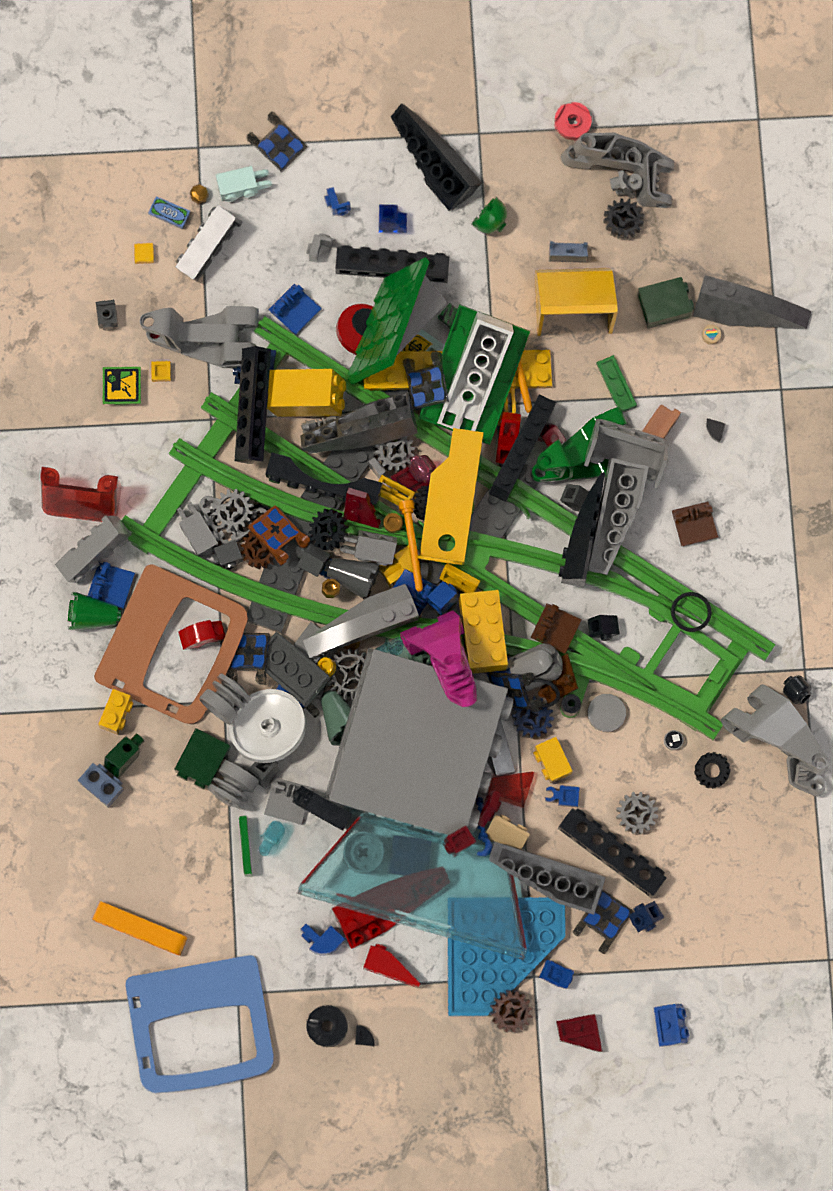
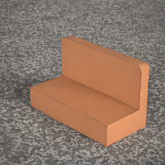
(662, 421)

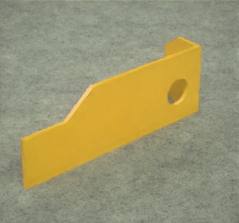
(452, 498)

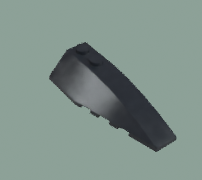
(441, 166)
(581, 540)

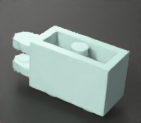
(241, 183)

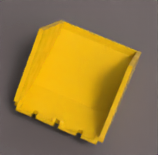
(575, 293)

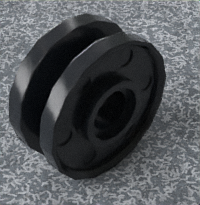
(323, 1014)

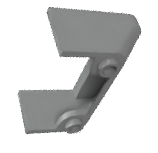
(630, 445)

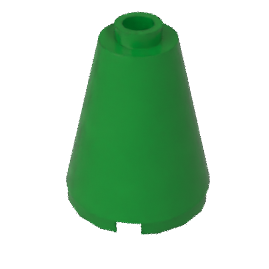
(89, 612)

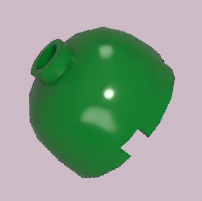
(491, 217)

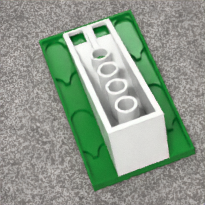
(477, 385)

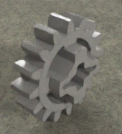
(400, 454)
(234, 501)
(649, 810)

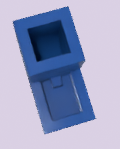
(323, 944)

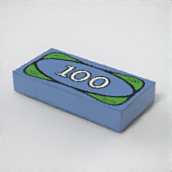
(169, 212)

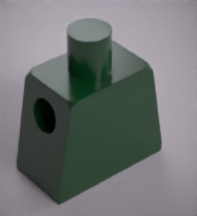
(118, 760)

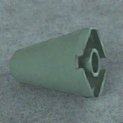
(335, 715)

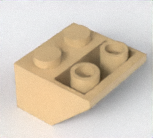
(506, 833)

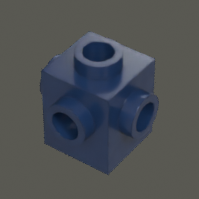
(646, 916)

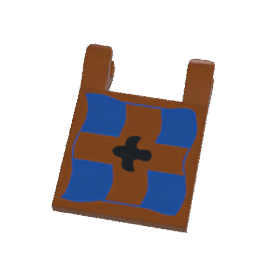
(277, 531)

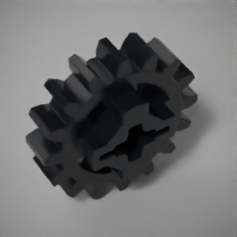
(615, 216)
(326, 527)

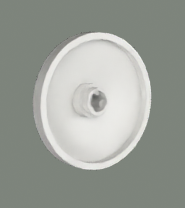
(268, 726)

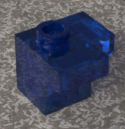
(391, 219)

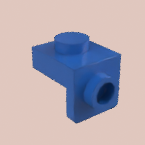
(336, 208)
(556, 974)

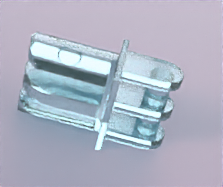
(392, 647)
(271, 837)

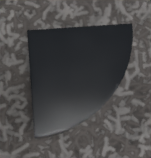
(715, 429)
(364, 1037)

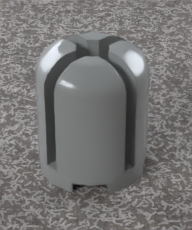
(540, 660)

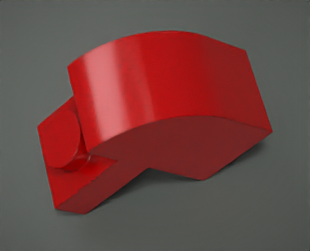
(201, 633)

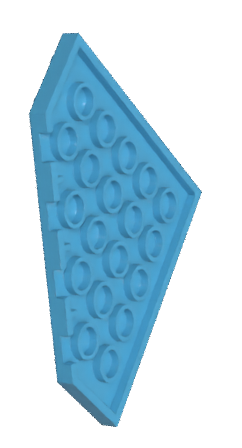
(481, 974)

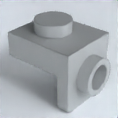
(314, 247)

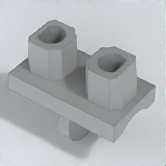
(625, 184)

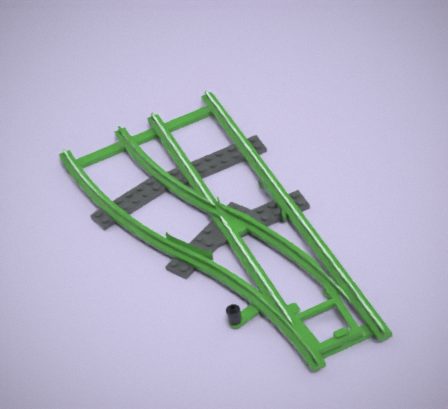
(276, 592)

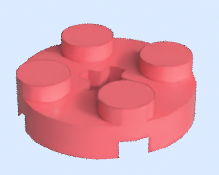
(568, 111)

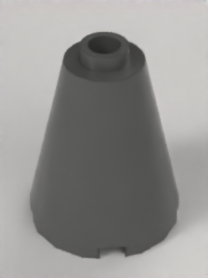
(353, 575)

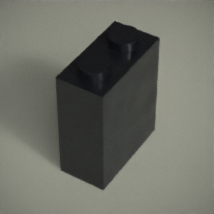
(321, 807)

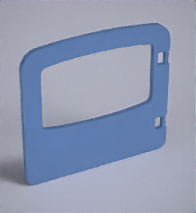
(196, 989)

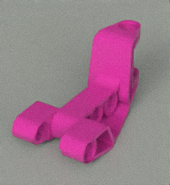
(447, 656)

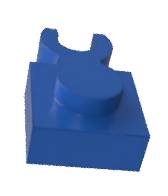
(567, 796)

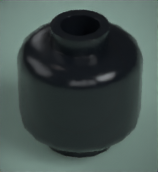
(797, 689)

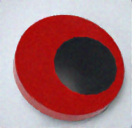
(352, 325)

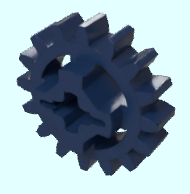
(541, 714)

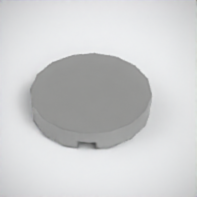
(606, 713)

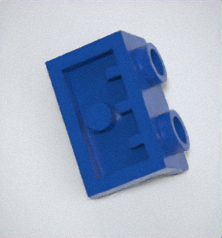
(671, 1024)

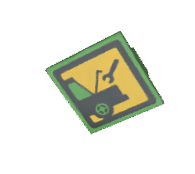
(121, 385)

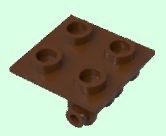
(695, 523)
(556, 628)
(565, 683)

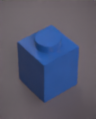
(442, 597)

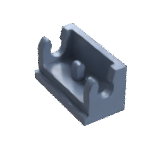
(568, 252)

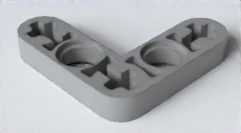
(237, 535)

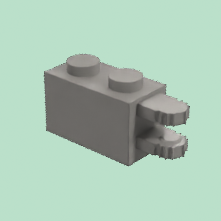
(197, 531)
(371, 547)

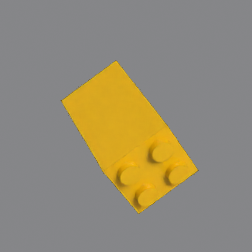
(306, 393)

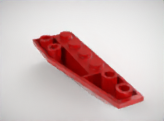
(360, 926)

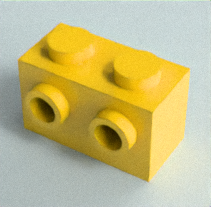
(115, 712)
(552, 760)

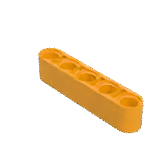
(139, 928)

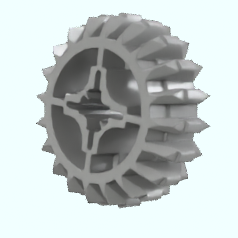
(344, 669)

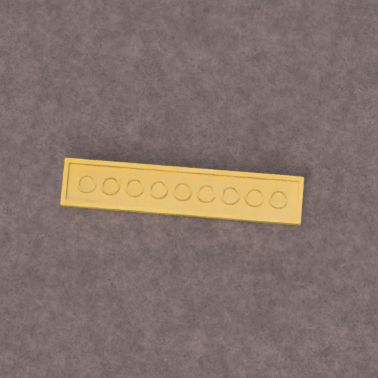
(535, 365)

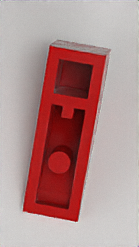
(385, 964)

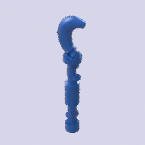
(482, 836)

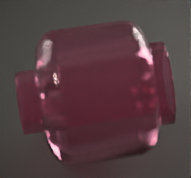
(421, 468)

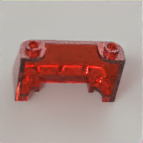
(78, 501)

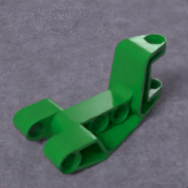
(567, 460)

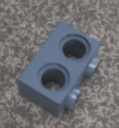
(97, 788)

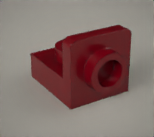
(551, 434)
(458, 841)

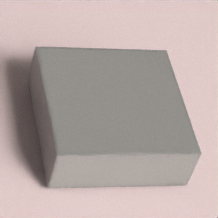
(376, 467)

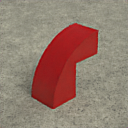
(508, 433)

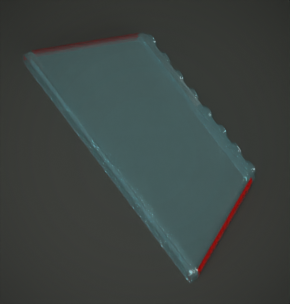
(413, 881)

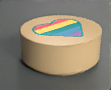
(711, 334)

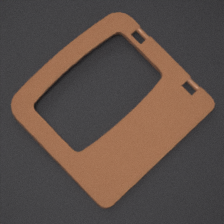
(142, 627)

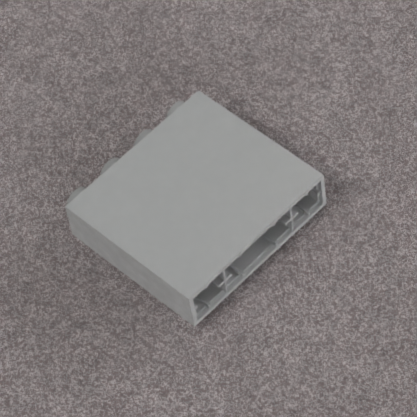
(415, 750)

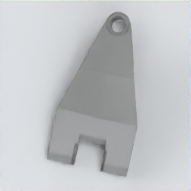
(646, 162)
(207, 339)
(783, 727)

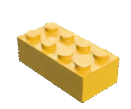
(483, 631)

